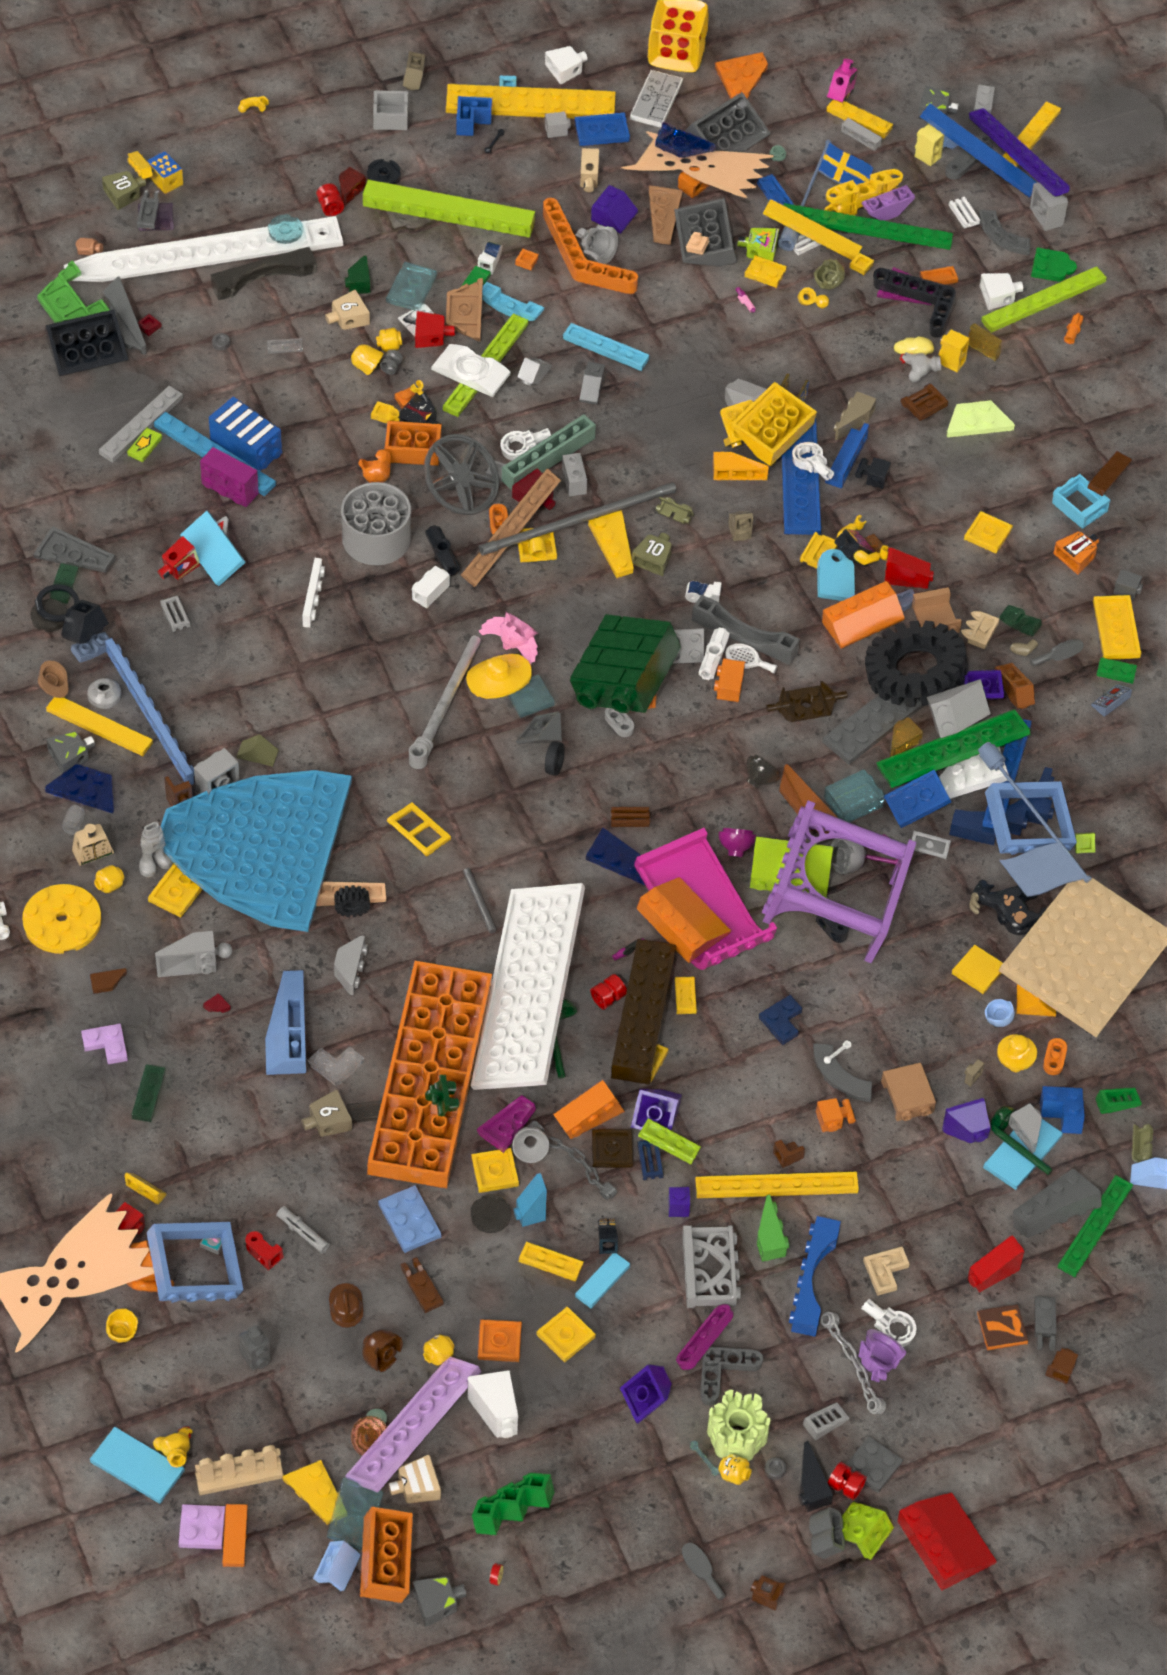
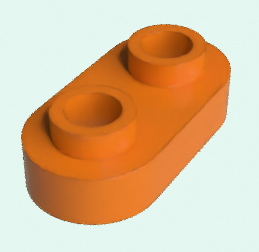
(497, 516)
(1055, 1058)

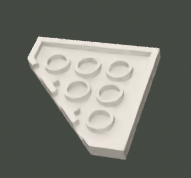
(969, 776)

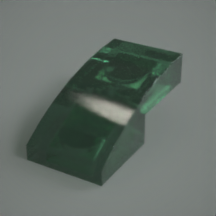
(65, 576)
(1016, 618)

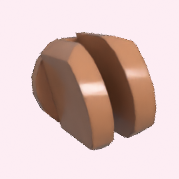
(88, 246)

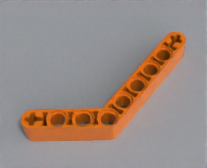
(580, 268)

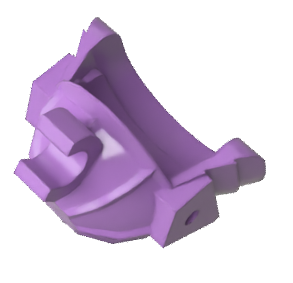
(880, 1354)

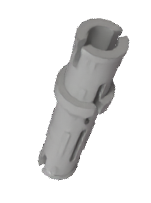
(296, 1224)

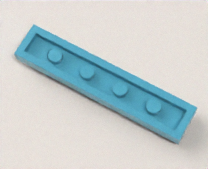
(606, 346)

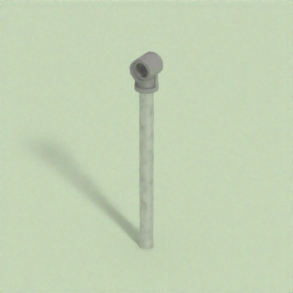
(423, 744)

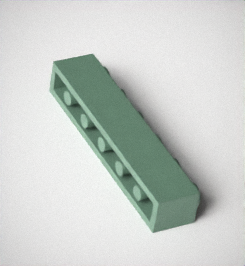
(550, 450)

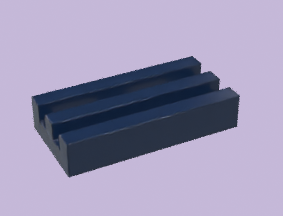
(652, 1173)

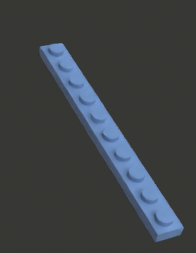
(147, 707)

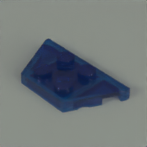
(681, 142)
(85, 787)

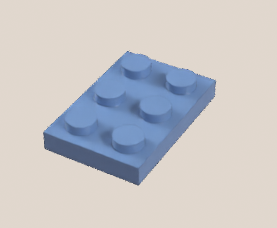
(409, 1219)

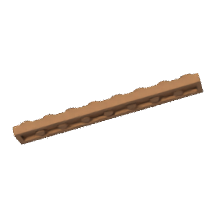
(512, 525)

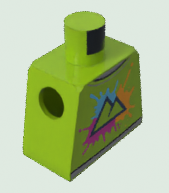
(760, 242)

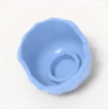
(999, 1012)

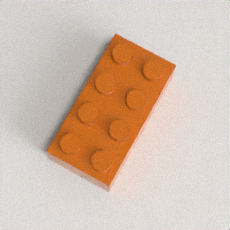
(386, 1554)

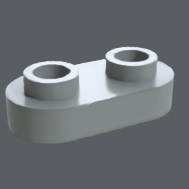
(619, 723)

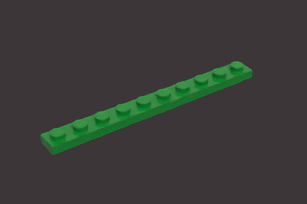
(876, 227)

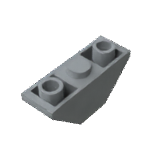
(349, 963)

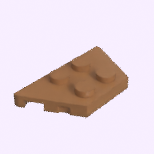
(465, 309)

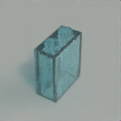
(854, 796)

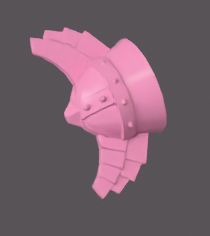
(513, 634)

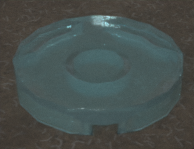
(285, 229)

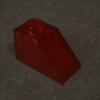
(351, 184)

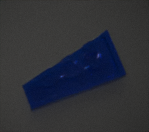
(614, 855)

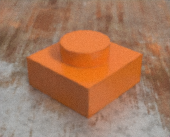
(526, 259)
(404, 397)

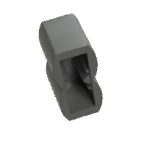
(827, 1533)

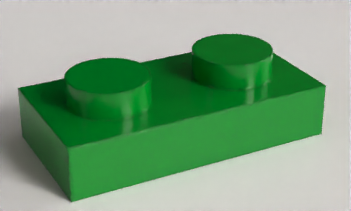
(1116, 670)

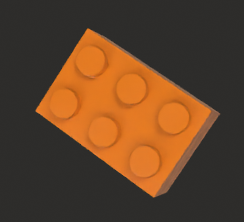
(411, 441)

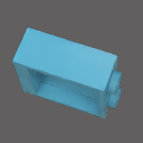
(1093, 512)

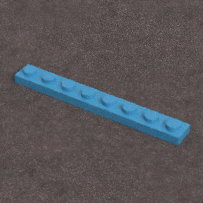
(201, 445)

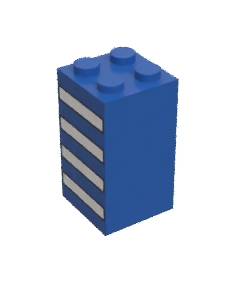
(245, 434)

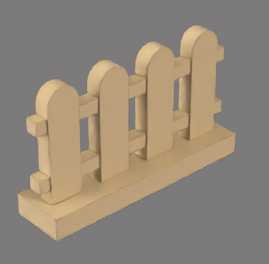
(226, 1475)

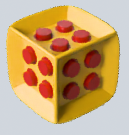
(678, 34)

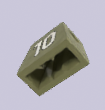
(122, 188)
(653, 553)

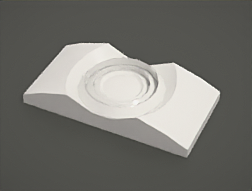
(471, 369)

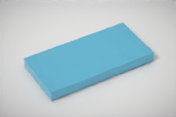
(213, 548)
(1012, 1166)
(136, 1465)

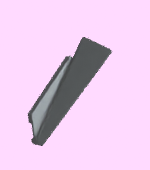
(126, 319)

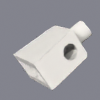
(564, 63)
(999, 289)

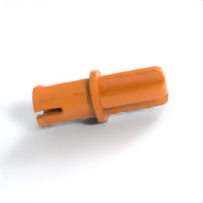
(1073, 328)

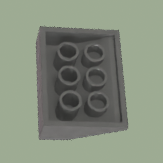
(731, 126)
(713, 222)

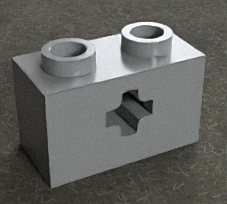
(574, 474)

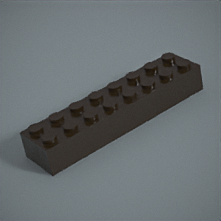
(643, 1012)

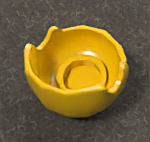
(121, 1325)

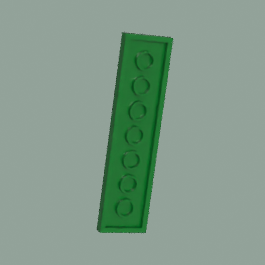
(952, 748)

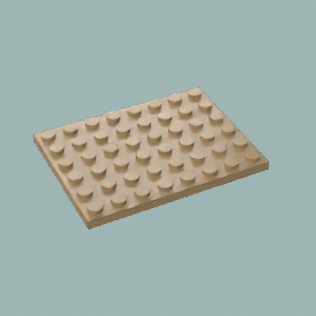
(1086, 953)

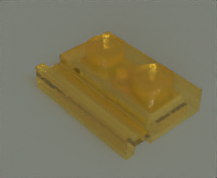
(984, 342)

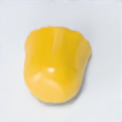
(366, 358)

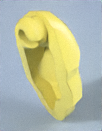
(914, 346)

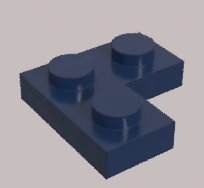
(777, 1019)

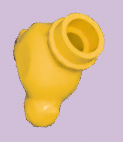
(175, 1446)

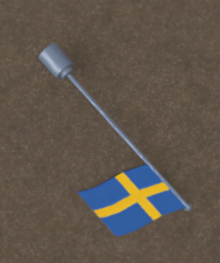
(839, 168)

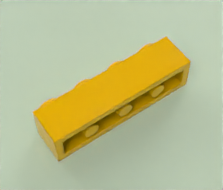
(139, 164)

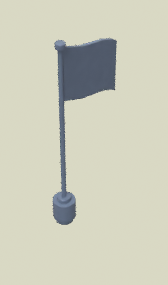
(1045, 865)

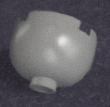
(847, 856)

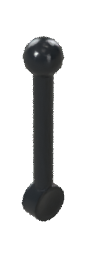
(500, 133)

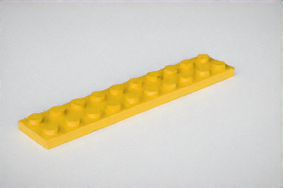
(535, 101)

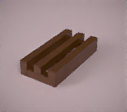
(630, 814)

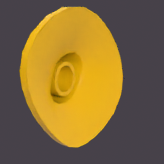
(499, 676)

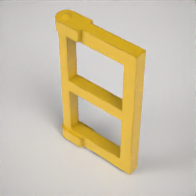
(445, 837)

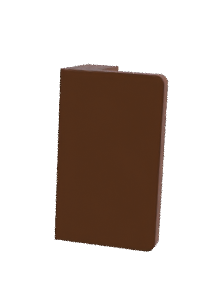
(177, 793)

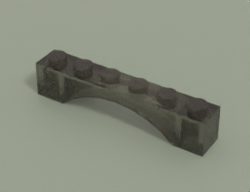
(295, 263)

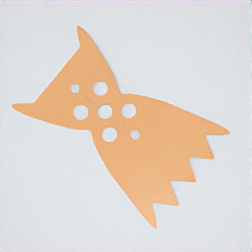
(728, 174)
(107, 1266)

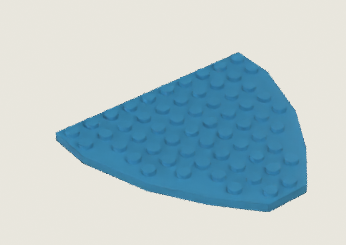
(261, 842)

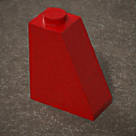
(907, 570)
(996, 1265)

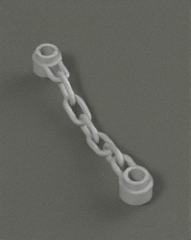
(833, 1322)

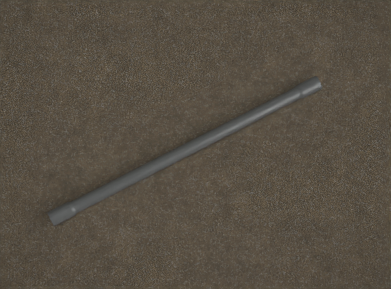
(660, 491)

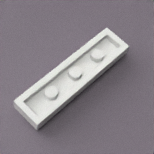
(312, 598)

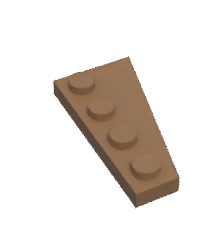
(662, 207)

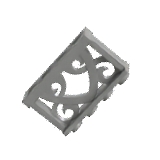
(696, 1287)

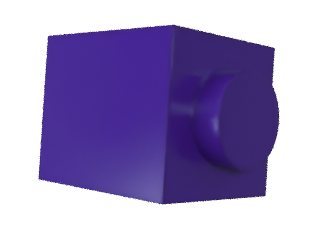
(679, 1202)

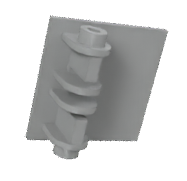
(691, 645)

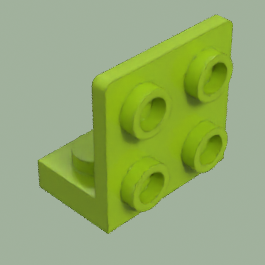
(866, 1528)

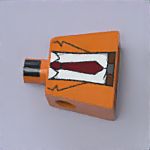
(1077, 550)

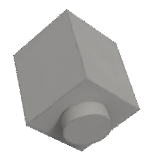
(557, 124)

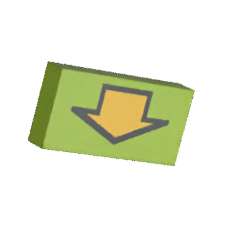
(144, 445)

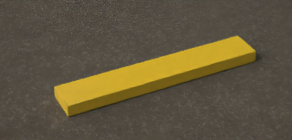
(812, 230)
(99, 725)

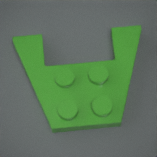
(62, 301)

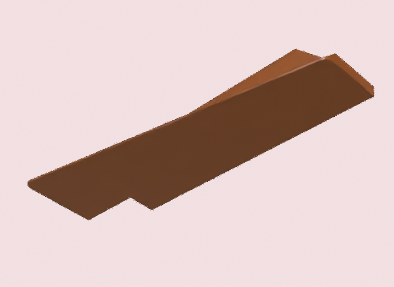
(798, 793)

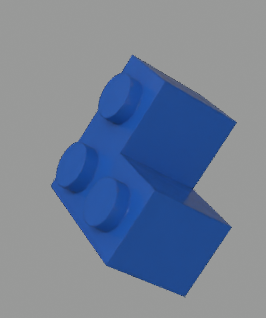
(472, 111)
(1064, 1104)

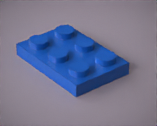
(602, 129)
(917, 799)

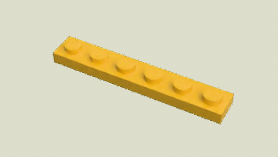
(1036, 127)

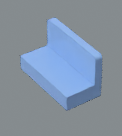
(337, 1564)

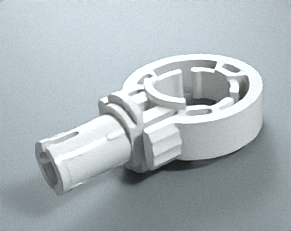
(527, 438)
(813, 464)
(889, 1316)

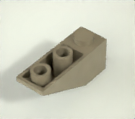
(858, 412)

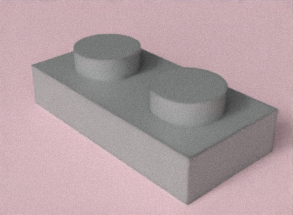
(984, 97)

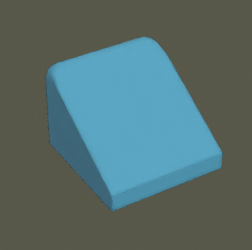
(508, 81)

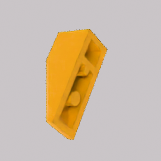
(737, 467)

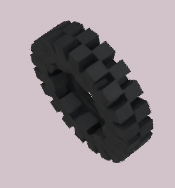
(886, 651)

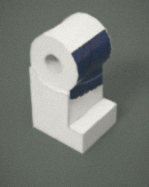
(490, 256)
(696, 589)

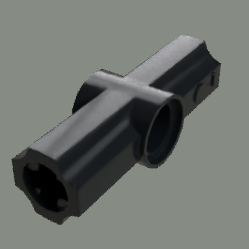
(442, 550)

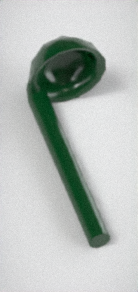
(568, 1009)
(999, 1123)

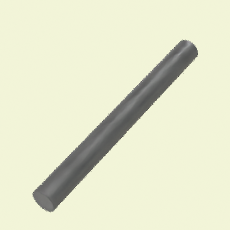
(479, 900)

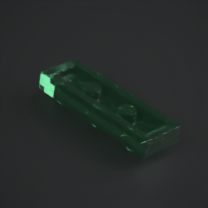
(148, 1093)

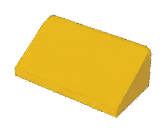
(144, 1188)

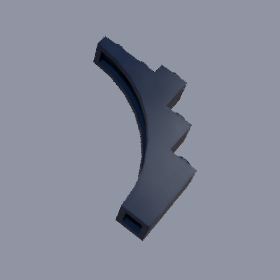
(970, 823)

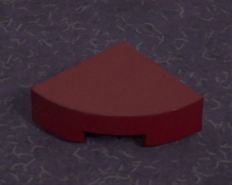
(217, 1004)

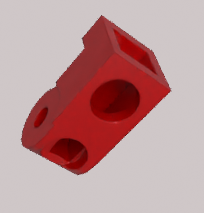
(262, 1251)

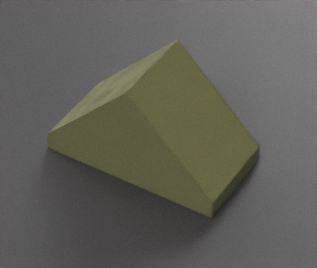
(258, 750)

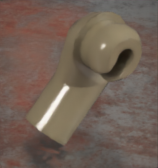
(1024, 649)

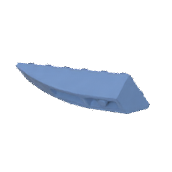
(287, 1028)

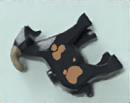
(1009, 906)

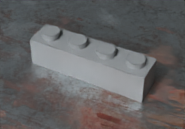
(861, 134)

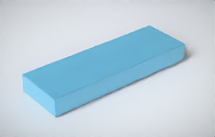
(602, 1280)

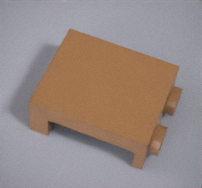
(909, 1091)

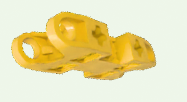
(852, 198)

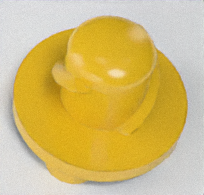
(1016, 1052)

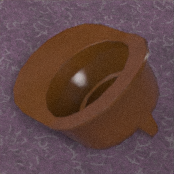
(346, 1305)

